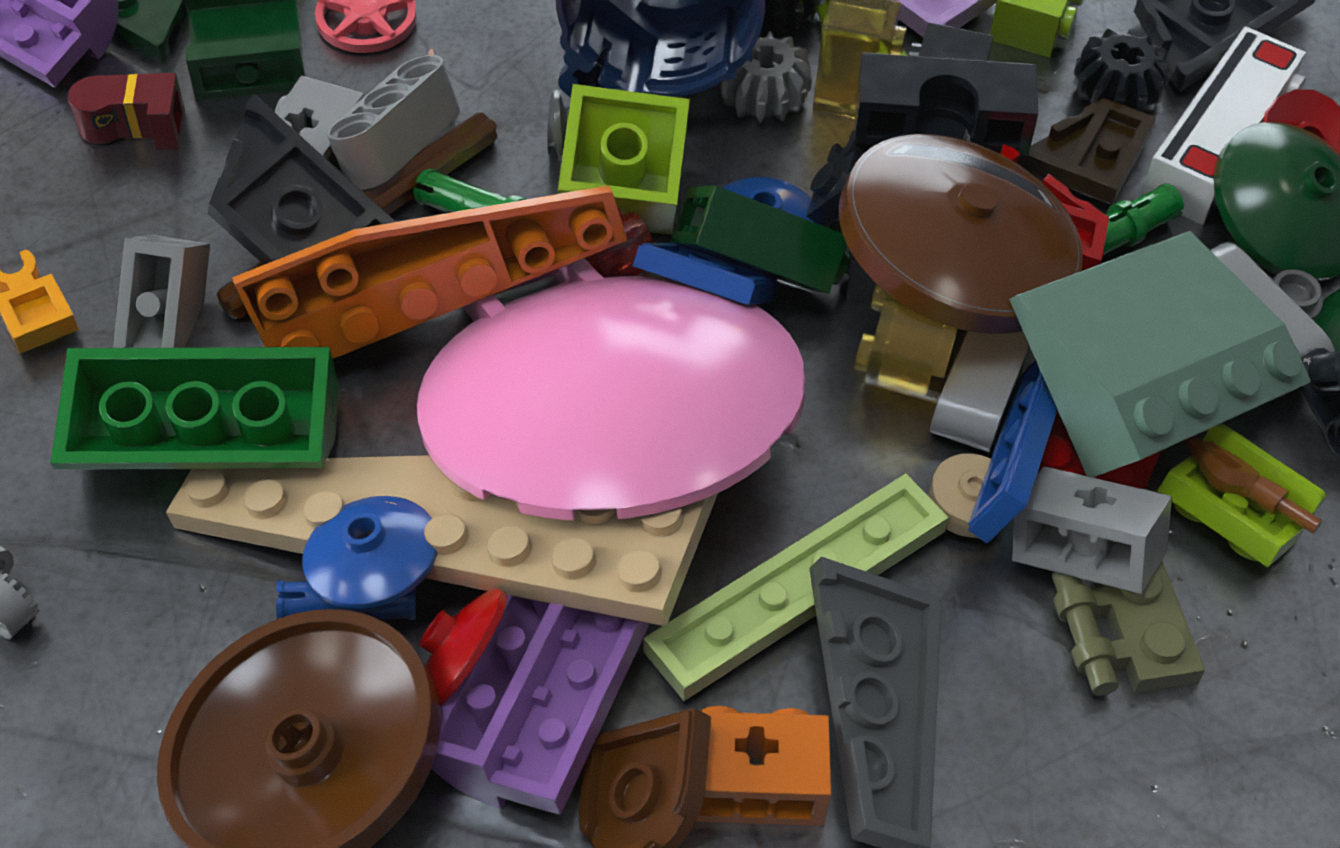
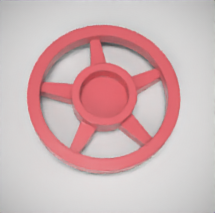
(365, 18)

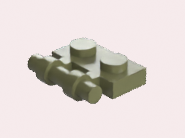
(1147, 632)

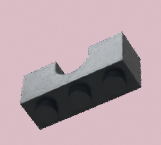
(987, 97)

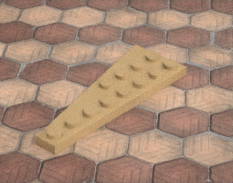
(586, 564)

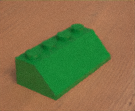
(196, 408)

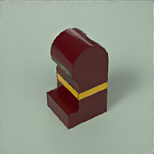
(129, 108)

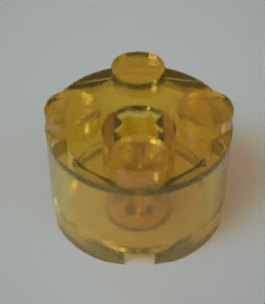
(904, 350)

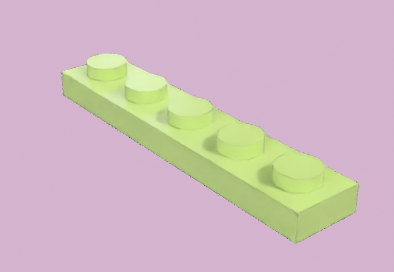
(779, 592)

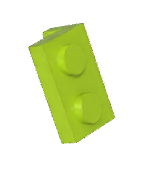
(1241, 521)

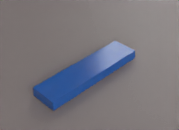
(1015, 456)

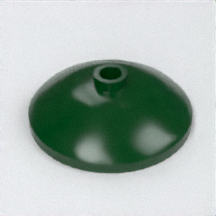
(1282, 198)

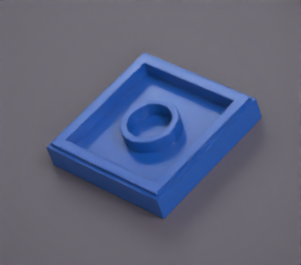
(707, 272)

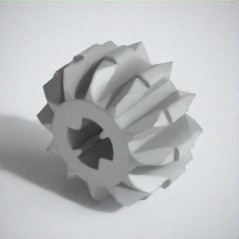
(772, 82)

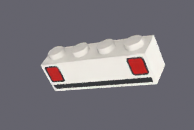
(1231, 99)

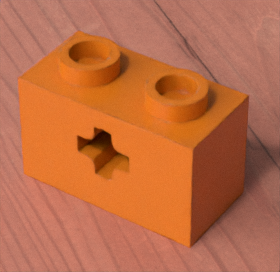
(792, 770)

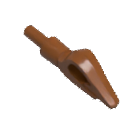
(1235, 476)

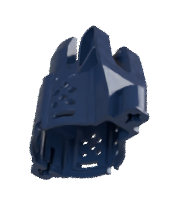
(656, 44)

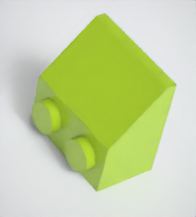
(629, 145)

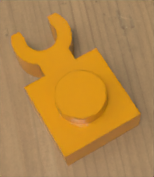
(33, 306)

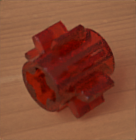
(620, 258)

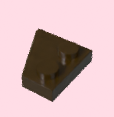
(1092, 149)

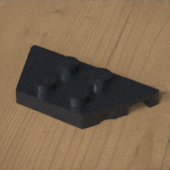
(1203, 30)
(282, 192)

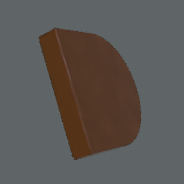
(646, 782)

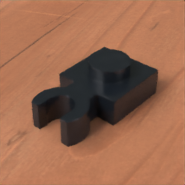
(831, 180)

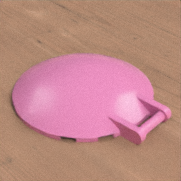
(609, 395)

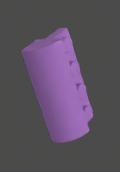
(54, 34)
(534, 703)

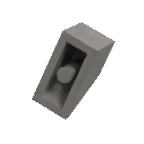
(160, 291)

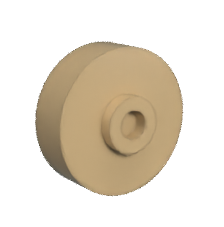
(957, 488)

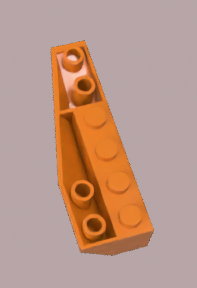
(420, 268)

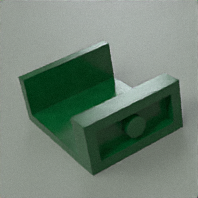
(243, 47)

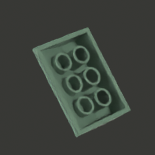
(1154, 350)

